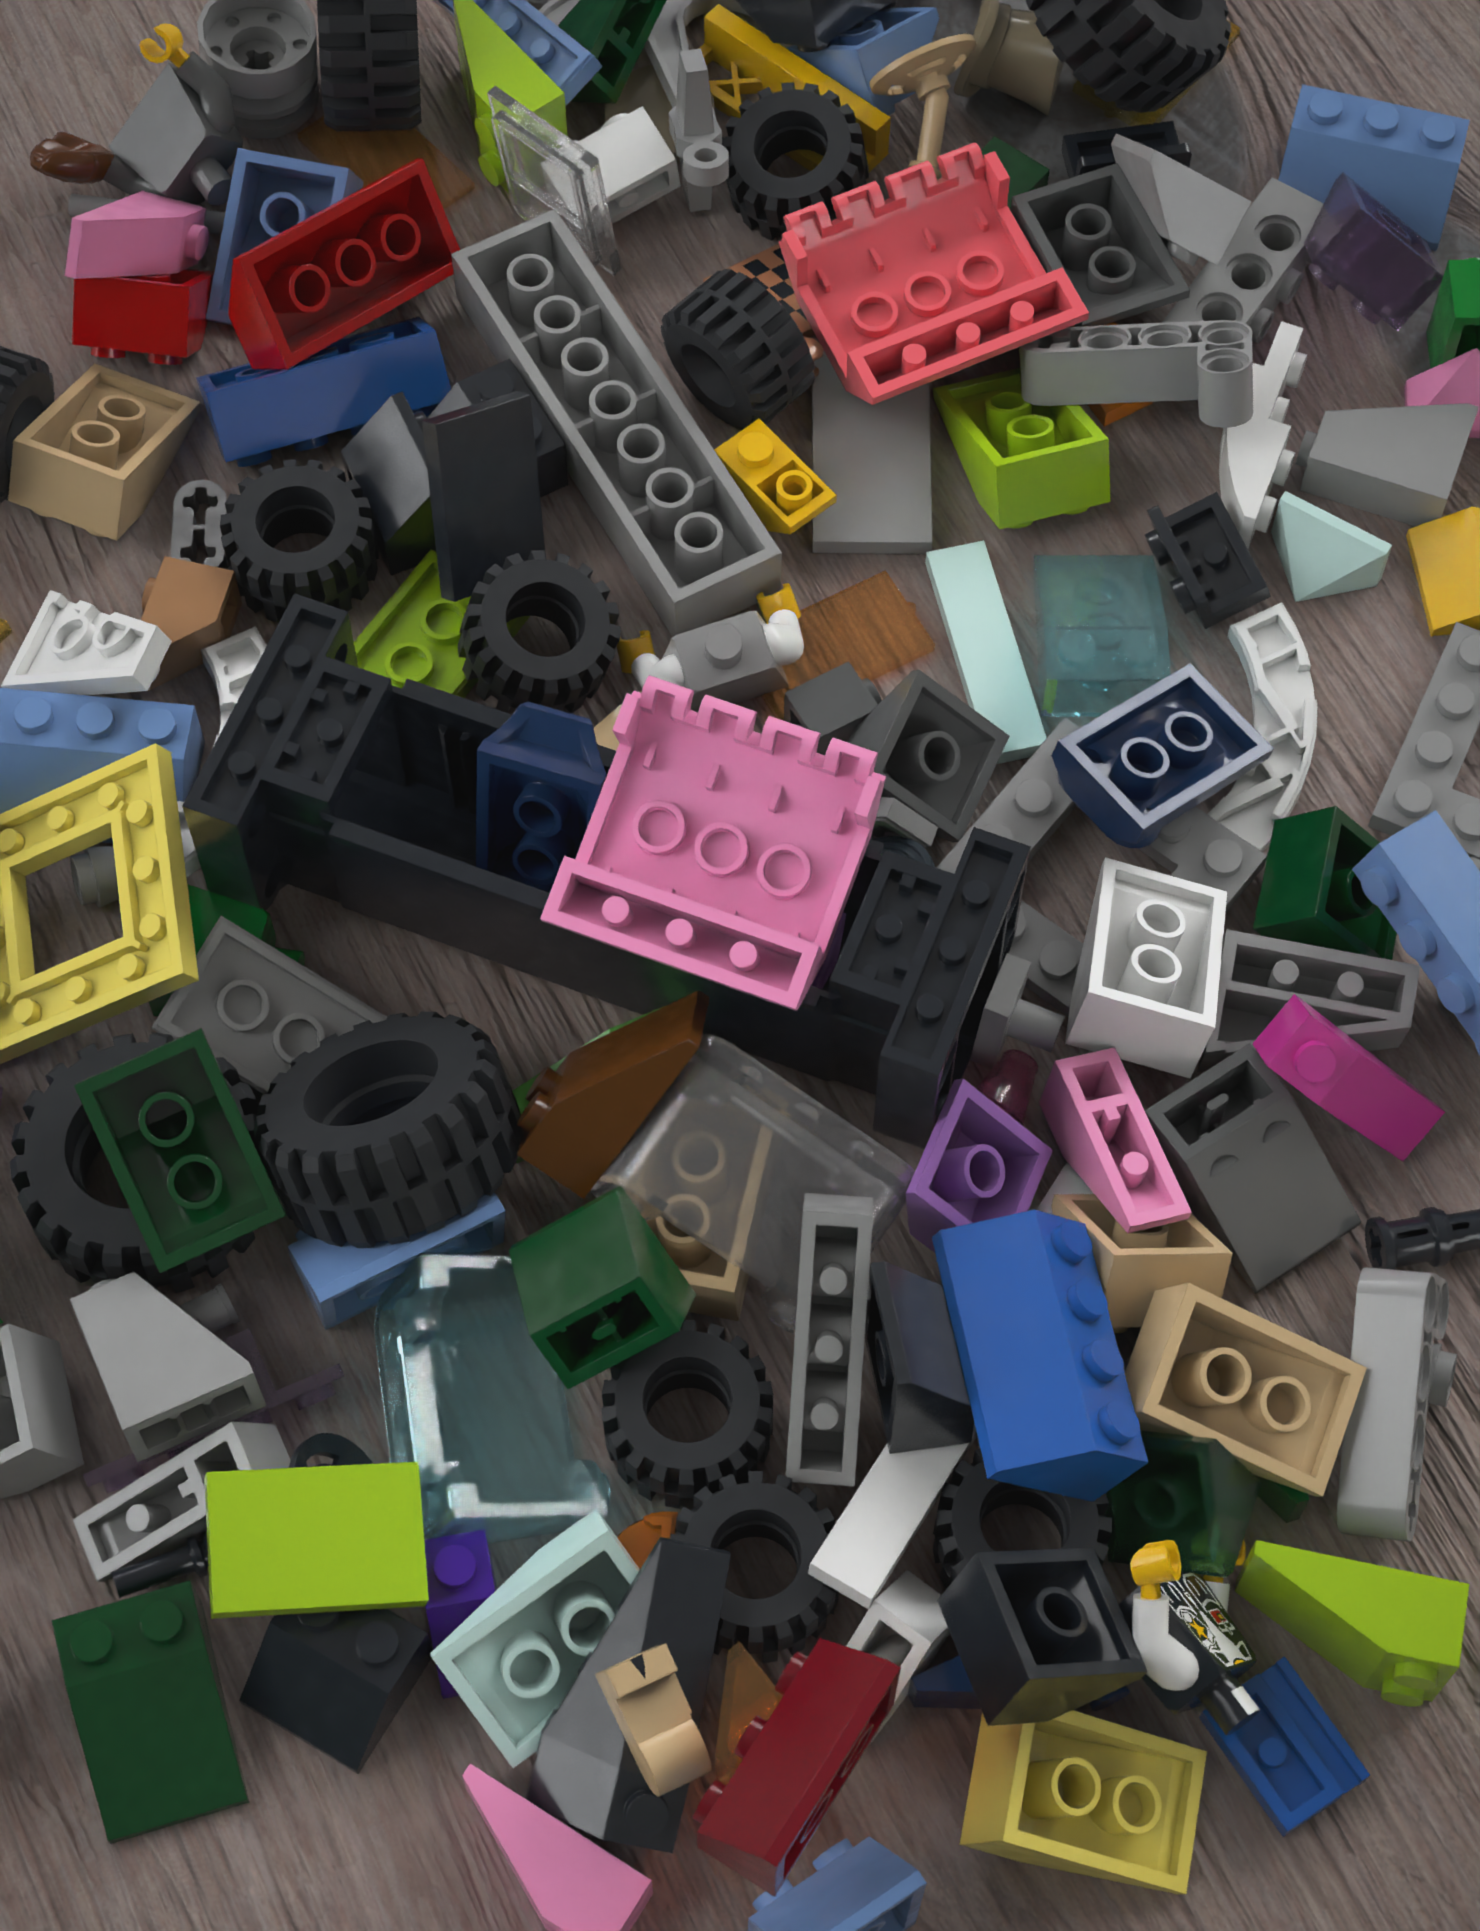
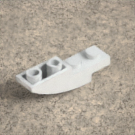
(1255, 452)

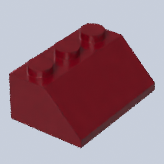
(796, 1761)

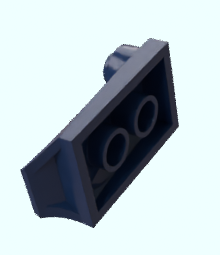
(1157, 757)
(535, 793)

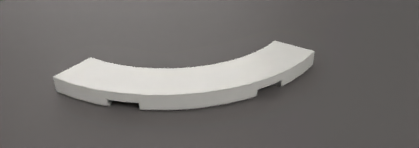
(1283, 714)

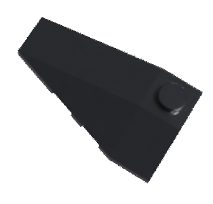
(582, 1759)

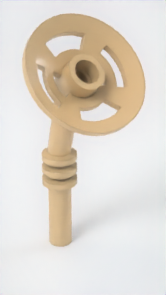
(926, 74)

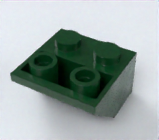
(598, 1287)

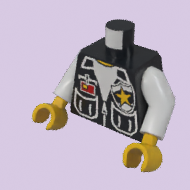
(1188, 1637)

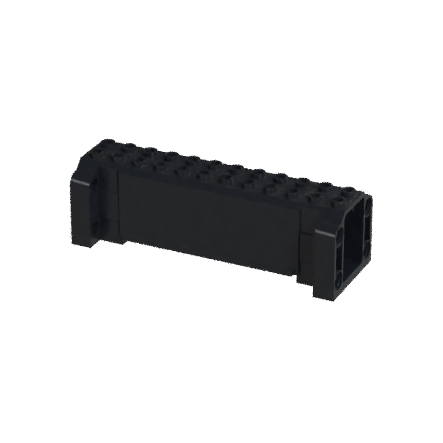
(374, 805)

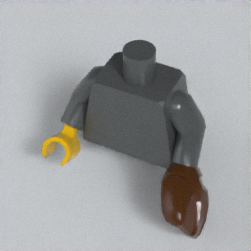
(172, 142)

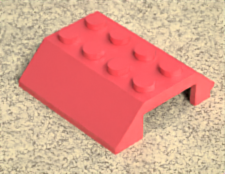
(922, 277)

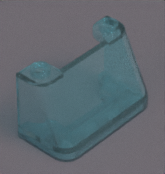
(478, 1404)

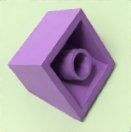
(973, 1166)

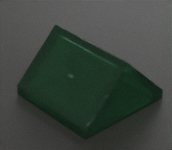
(1187, 1495)

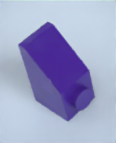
(458, 1583)

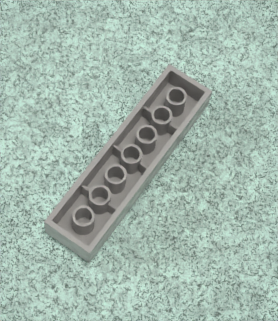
(621, 423)

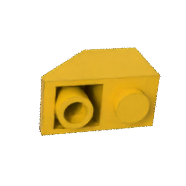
(774, 479)

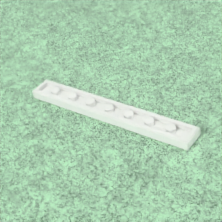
(897, 1495)

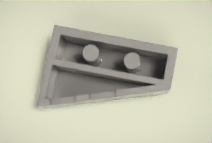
(1356, 992)

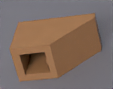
(193, 609)

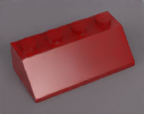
(341, 268)

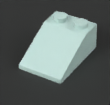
(534, 1632)

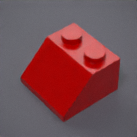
(143, 315)

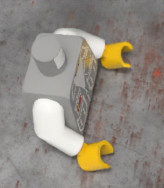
(726, 658)

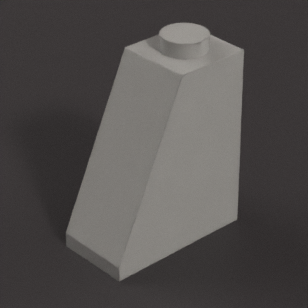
(1388, 458)
(161, 1366)

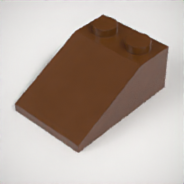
(605, 1092)

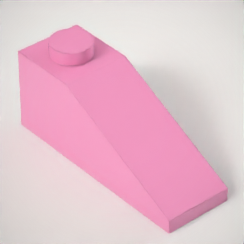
(137, 238)
(1111, 1140)
(561, 1871)

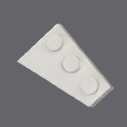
(86, 651)

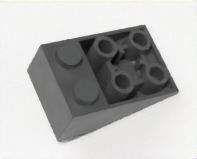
(1252, 1167)

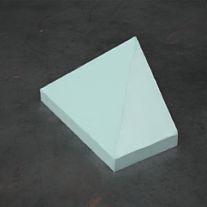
(1324, 552)

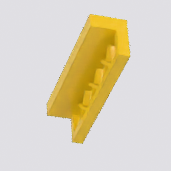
(768, 64)

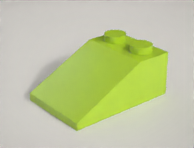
(491, 60)
(1021, 455)
(1366, 1619)

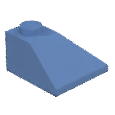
(861, 53)

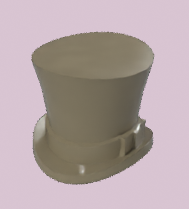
(1010, 57)

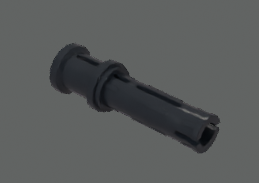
(1421, 1239)

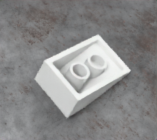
(1149, 969)

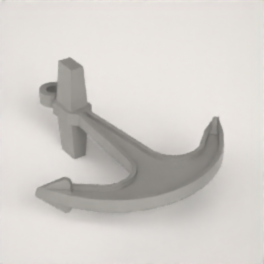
(687, 87)

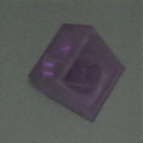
(1371, 255)

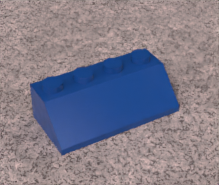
(325, 392)
(1039, 1354)

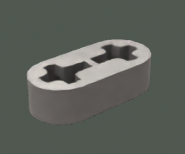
(189, 534)

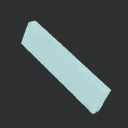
(985, 645)

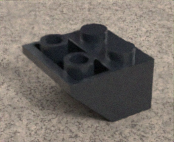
(392, 471)

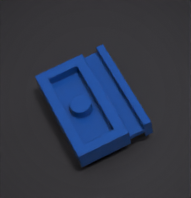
(1289, 1750)

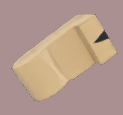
(656, 1719)

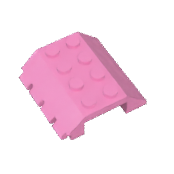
(720, 844)

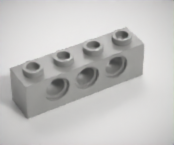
(1258, 265)
(829, 1339)

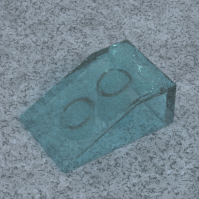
(1097, 631)

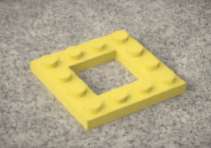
(157, 954)

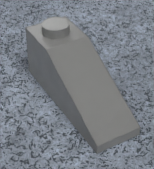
(169, 1502)

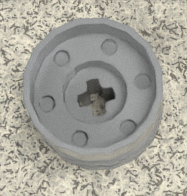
(266, 58)

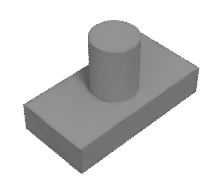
(1011, 1016)

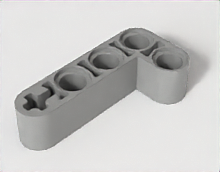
(1145, 365)
(1385, 1435)

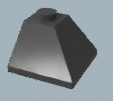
(932, 751)

